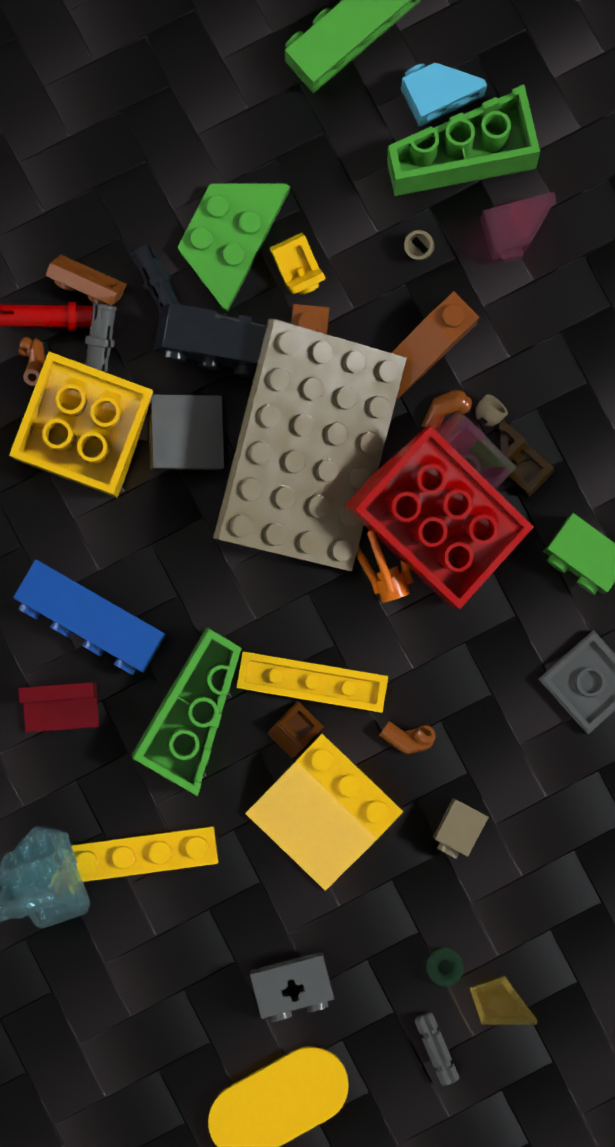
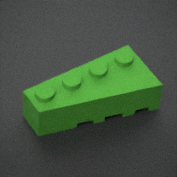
(468, 147)
(185, 724)

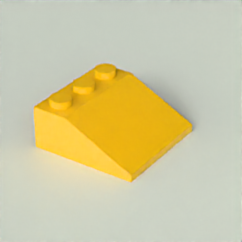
(82, 424)
(324, 812)

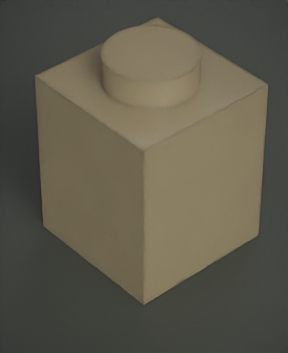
(459, 829)

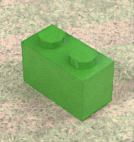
(584, 553)

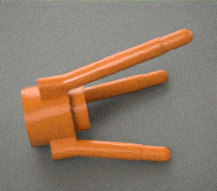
(390, 582)

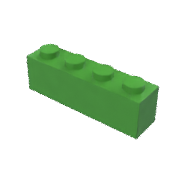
(340, 37)

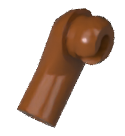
(444, 405)
(411, 740)

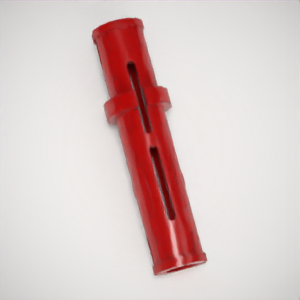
(46, 316)

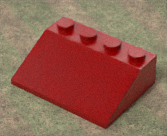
(439, 517)

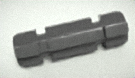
(436, 1049)

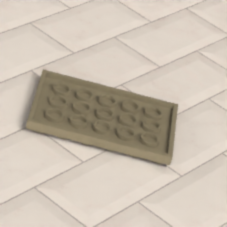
(308, 444)

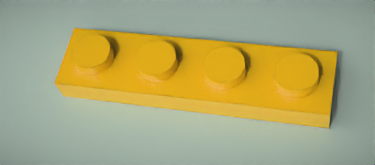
(312, 682)
(146, 854)

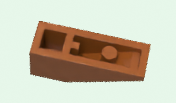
(434, 338)

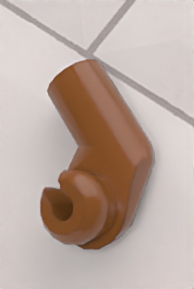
(35, 351)

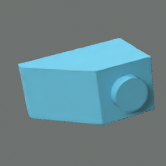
(439, 90)

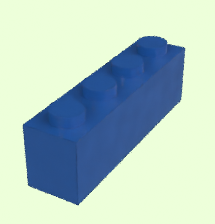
(89, 616)

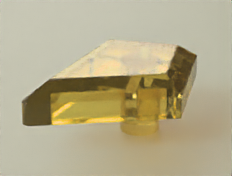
(500, 1004)

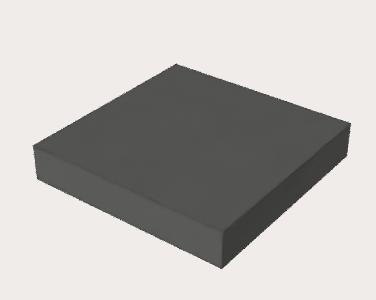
(186, 432)
(584, 682)

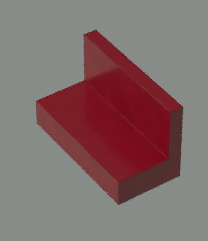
(60, 707)

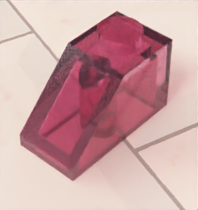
(514, 226)

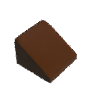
(295, 729)

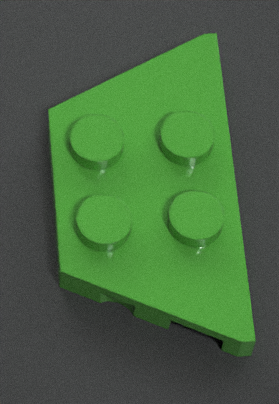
(229, 234)

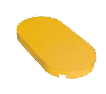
(280, 1100)

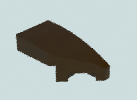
(530, 468)

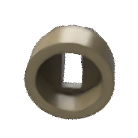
(414, 251)
(491, 410)

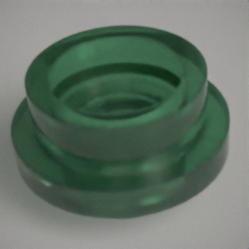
(455, 973)

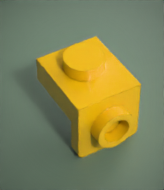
(297, 264)

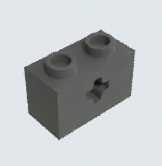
(305, 970)

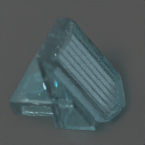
(42, 880)

